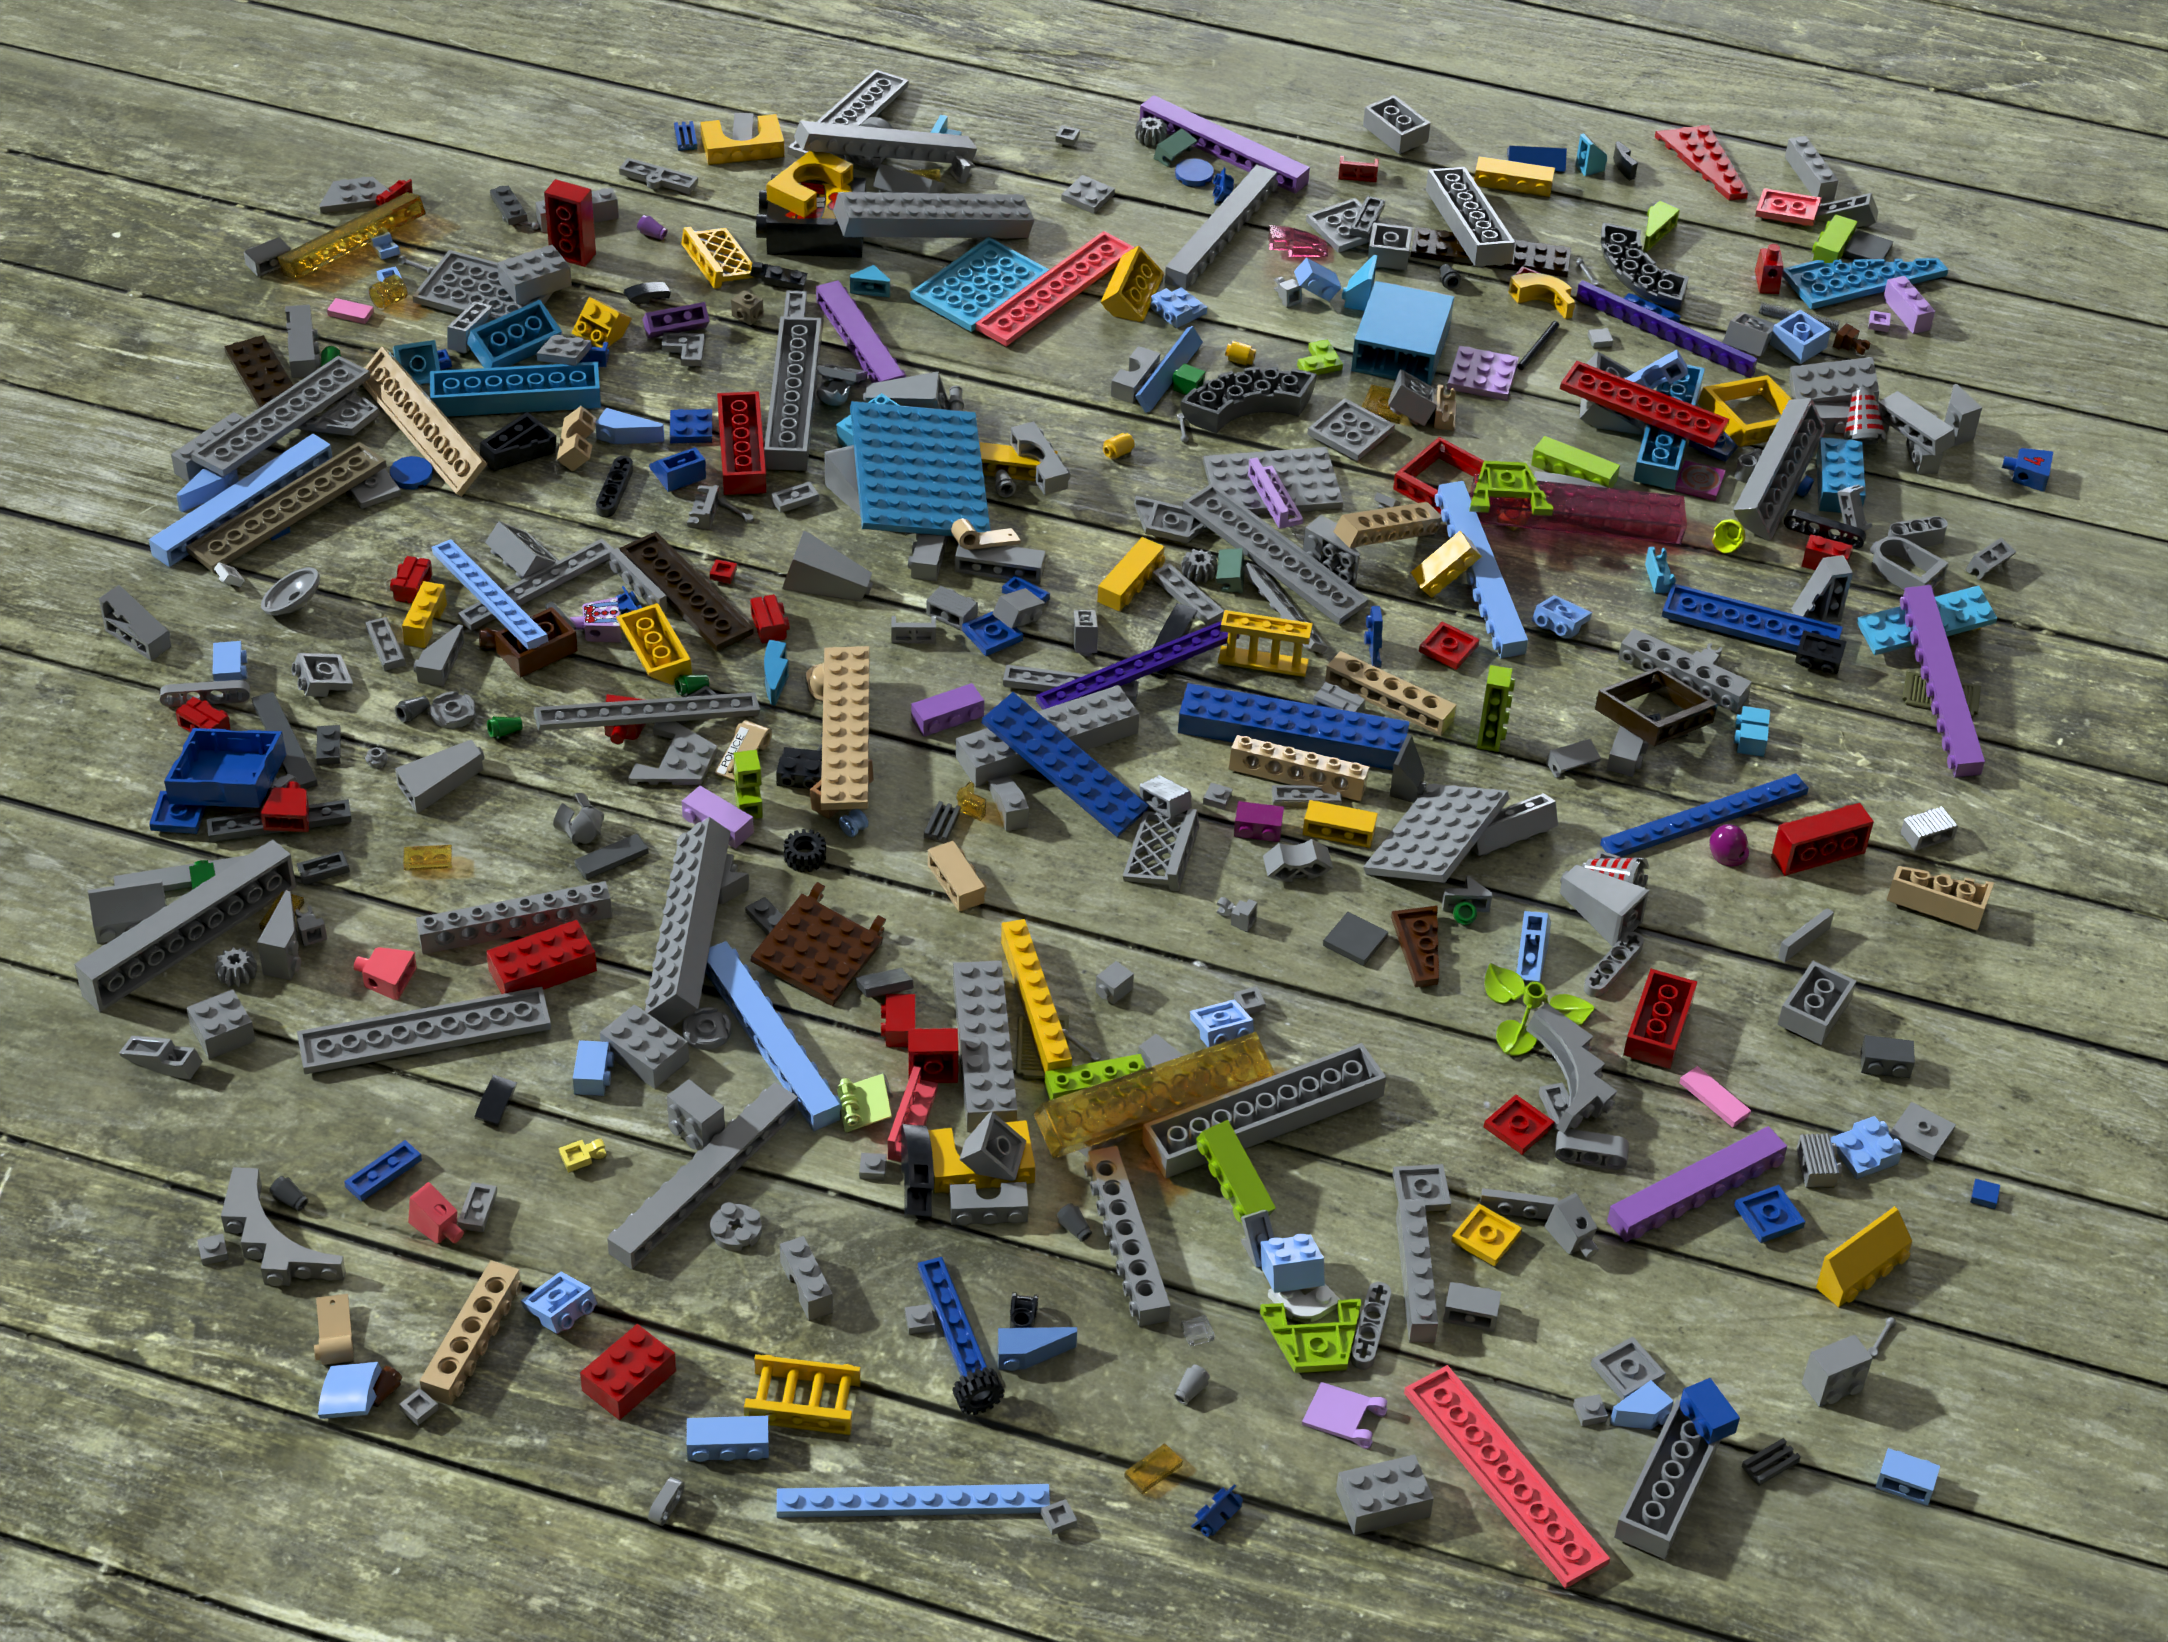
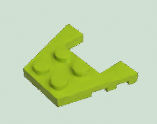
(1508, 480)
(1316, 1345)

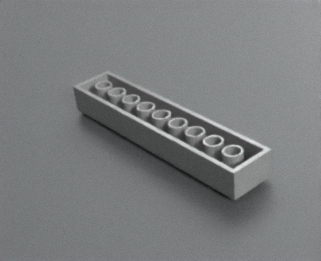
(933, 215)
(793, 394)
(687, 923)
(185, 925)
(1267, 1107)

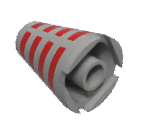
(1864, 418)
(1625, 869)

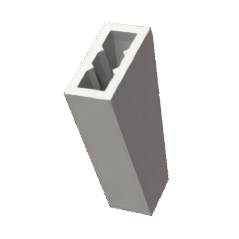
(438, 774)

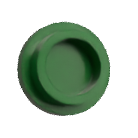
(1465, 913)

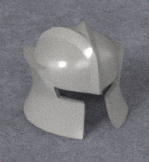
(584, 826)

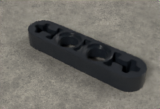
(614, 486)
(1825, 526)

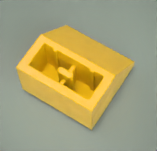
(600, 323)

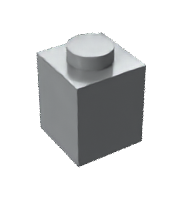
(1114, 982)

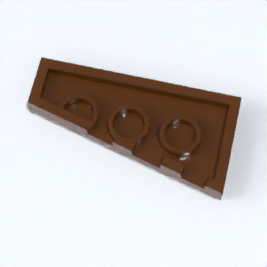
(1419, 942)

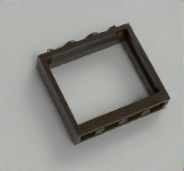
(1698, 708)

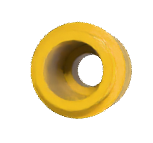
(1240, 353)
(1118, 445)

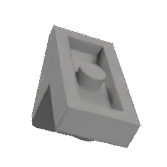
(732, 882)
(1472, 892)
(1256, 1229)

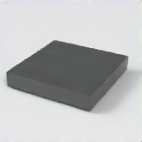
(1867, 246)
(1355, 938)
(884, 982)

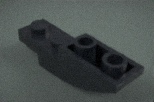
(917, 1170)

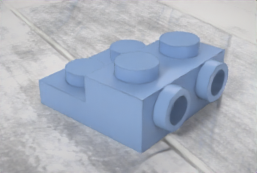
(1177, 306)
(1560, 616)
(1222, 1022)
(1867, 1147)
(560, 1302)

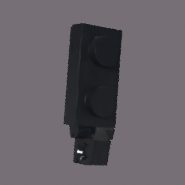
(779, 276)

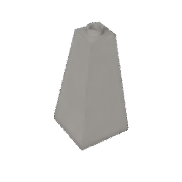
(912, 391)
(842, 476)
(826, 572)
(1605, 901)

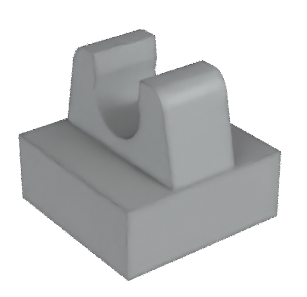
(961, 168)

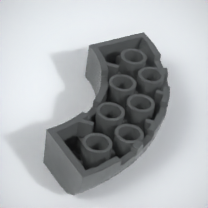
(1637, 271)
(1246, 394)

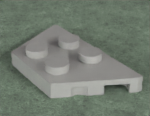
(351, 194)
(1167, 520)

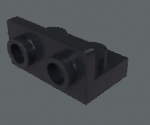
(1820, 652)

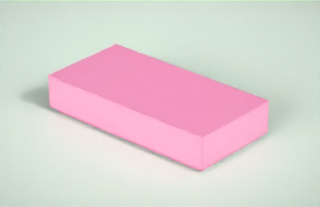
(350, 311)

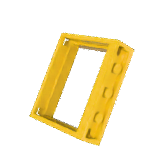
(1742, 434)

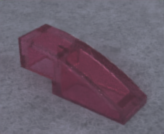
(1297, 242)

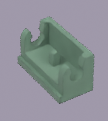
(1174, 146)
(1231, 569)

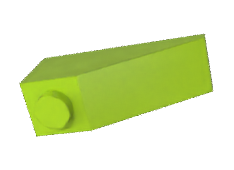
(1661, 221)

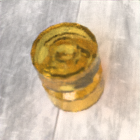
(388, 292)

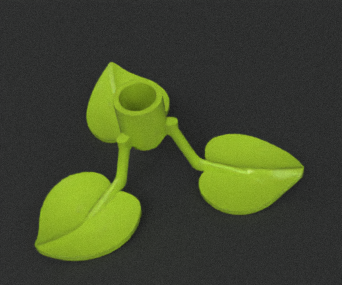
(1505, 984)

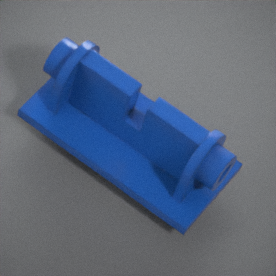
(1223, 186)
(627, 601)
(1210, 1518)

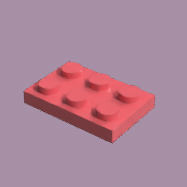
(1788, 207)

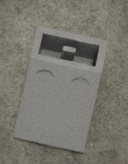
(1331, 550)

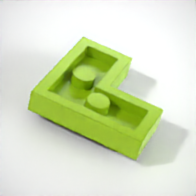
(1323, 359)

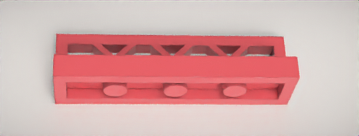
(913, 1109)

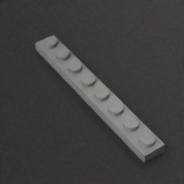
(542, 581)

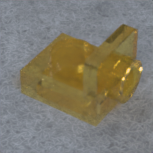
(970, 803)

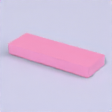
(1715, 1096)

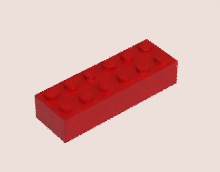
(741, 443)

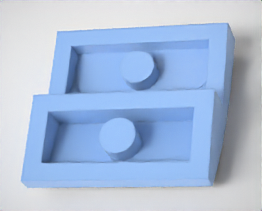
(349, 1390)

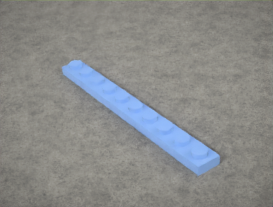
(490, 594)
(912, 1500)

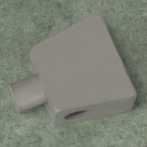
(1572, 1226)

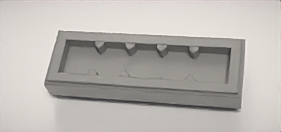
(1517, 1203)

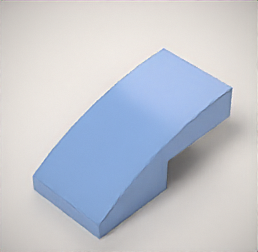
(384, 246)

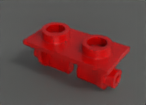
(396, 190)

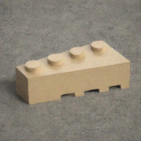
(1941, 896)

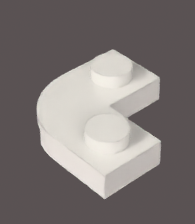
(1312, 1305)

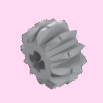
(1150, 131)
(1199, 566)
(236, 967)

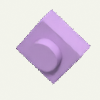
(1879, 321)

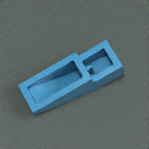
(775, 669)

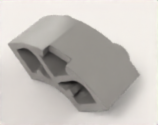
(1297, 861)

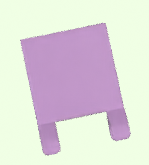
(1341, 1413)

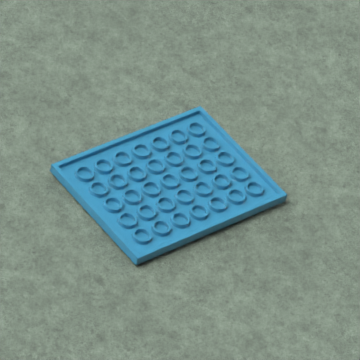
(918, 468)

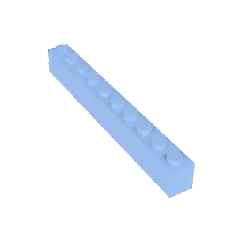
(171, 543)
(1484, 574)
(771, 1036)

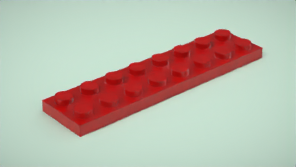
(1644, 404)

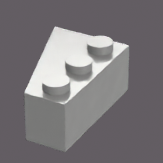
(302, 341)
(1825, 591)
(133, 624)

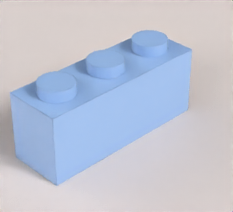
(727, 1438)

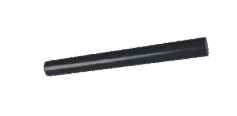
(1538, 345)

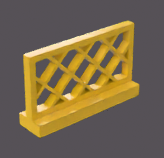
(706, 259)

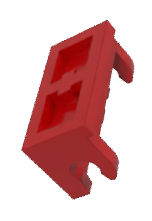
(1358, 170)

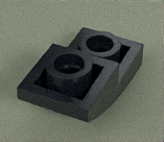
(1624, 162)
(643, 292)
(495, 1100)

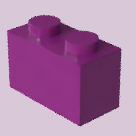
(1258, 821)

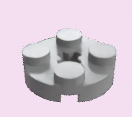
(736, 1214)

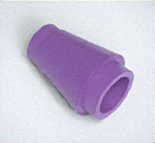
(651, 227)

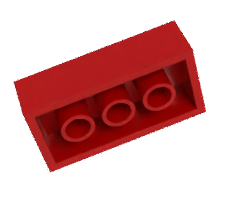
(570, 221)
(1822, 839)
(542, 959)
(1660, 1018)

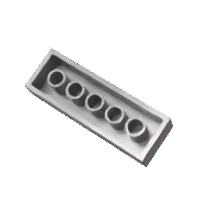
(1666, 1486)

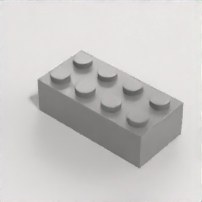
(1833, 380)

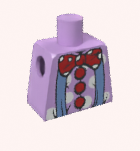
(600, 621)

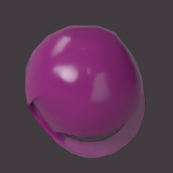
(1727, 844)

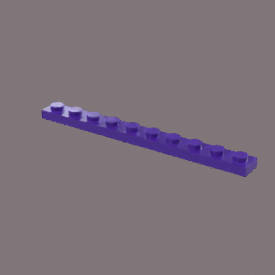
(1666, 329)
(1136, 666)

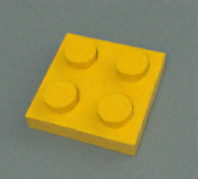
(1486, 1234)

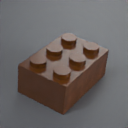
(523, 661)

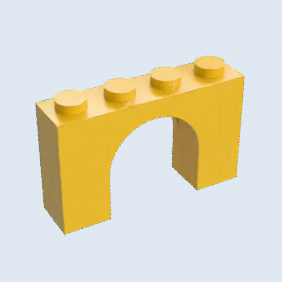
(722, 149)
(789, 194)
(950, 1170)

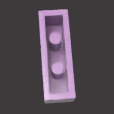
(1909, 304)
(705, 804)

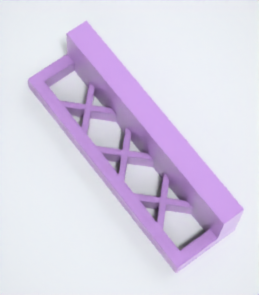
(1272, 499)

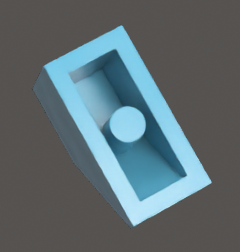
(1590, 157)

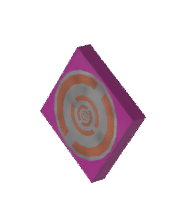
(1700, 480)

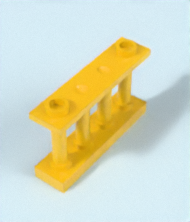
(1265, 627)
(804, 1416)

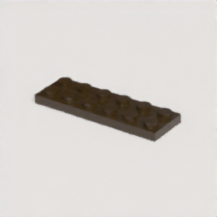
(258, 369)

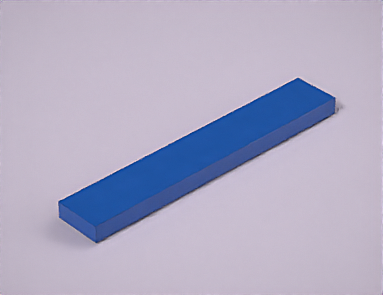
(951, 1316)

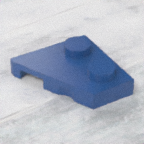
(1373, 636)

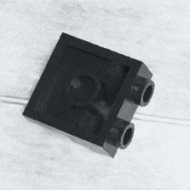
(799, 768)

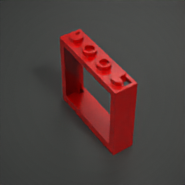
(1405, 479)

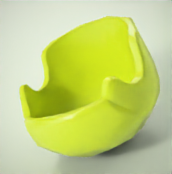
(1728, 536)

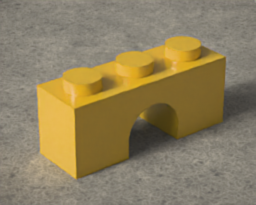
(427, 605)

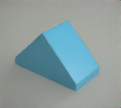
(870, 282)

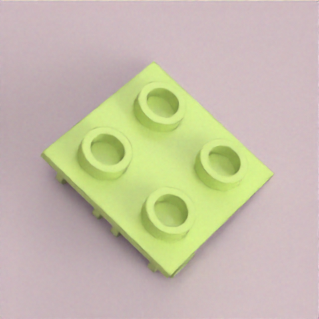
(863, 1102)

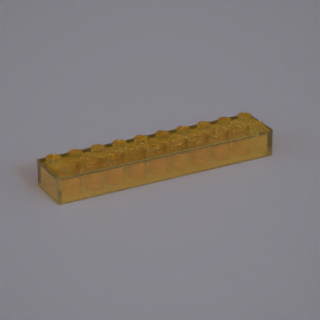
(1149, 1094)

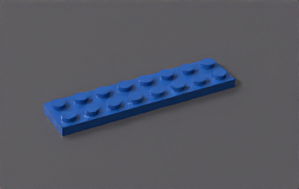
(1742, 618)
(1065, 764)

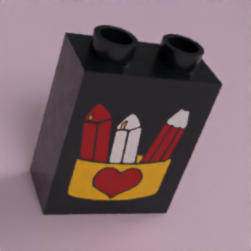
(816, 233)

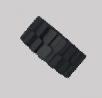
(805, 841)
(978, 1391)

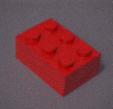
(628, 1371)

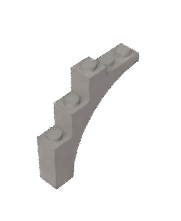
(1581, 1069)
(263, 1241)

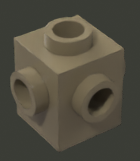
(747, 307)

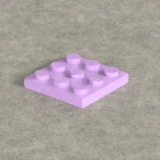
(1483, 373)

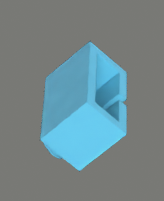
(1752, 731)

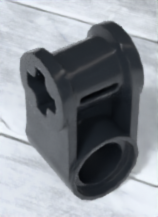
(1023, 1311)

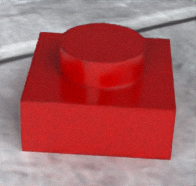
(723, 571)

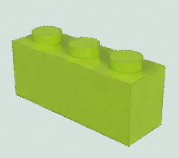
(1834, 239)

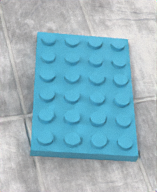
(977, 283)

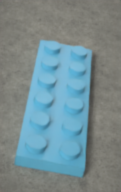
(1958, 610)

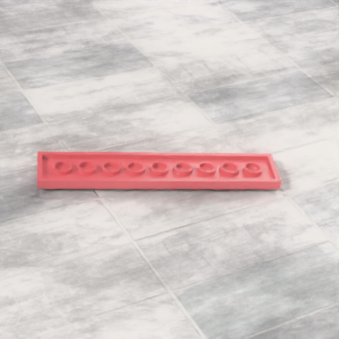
(1053, 289)
(1507, 1477)

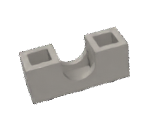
(1141, 366)
(970, 1208)
(811, 1285)

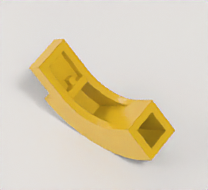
(1544, 288)

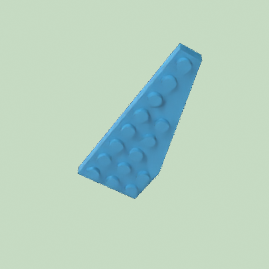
(1837, 282)

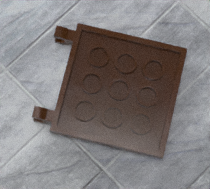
(818, 947)

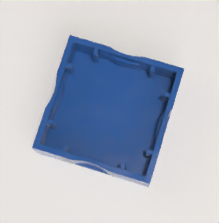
(225, 768)

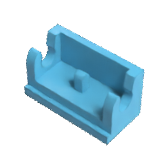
(1659, 571)

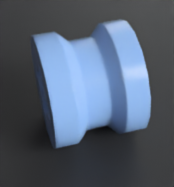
(853, 822)

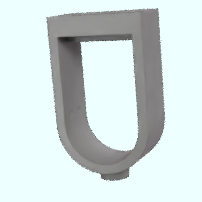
(1903, 548)

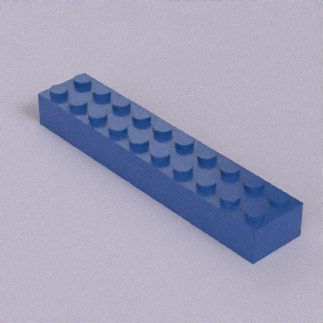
(1304, 726)

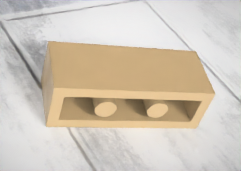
(956, 875)

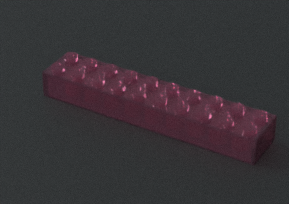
(1594, 512)

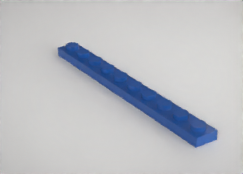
(1704, 816)

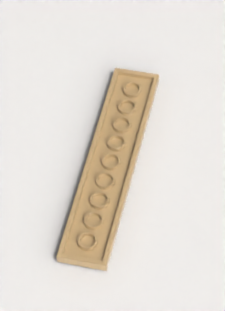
(423, 422)
(845, 728)

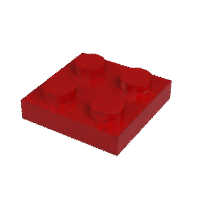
(1449, 645)
(1518, 1124)

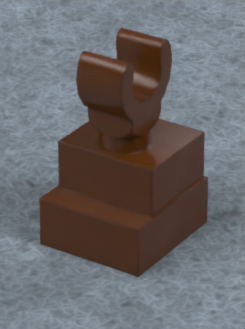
(1848, 337)

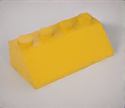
(1132, 286)
(655, 643)
(1865, 1258)

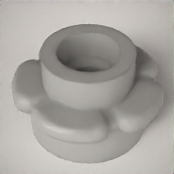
(376, 758)

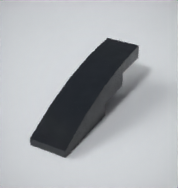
(1176, 626)

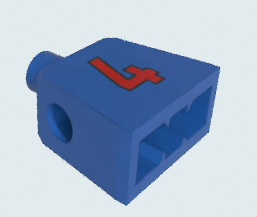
(2030, 467)

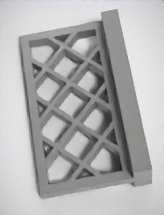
(1179, 850)

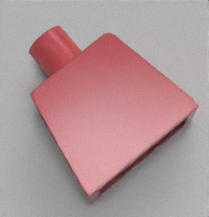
(387, 971)
(434, 1215)

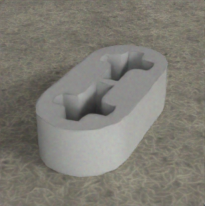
(666, 1501)

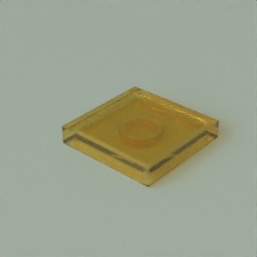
(1377, 403)

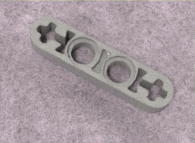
(204, 690)
(1614, 964)
(1371, 1325)

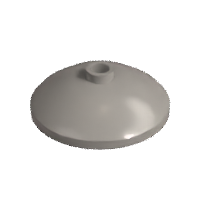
(291, 592)

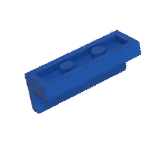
(1539, 156)

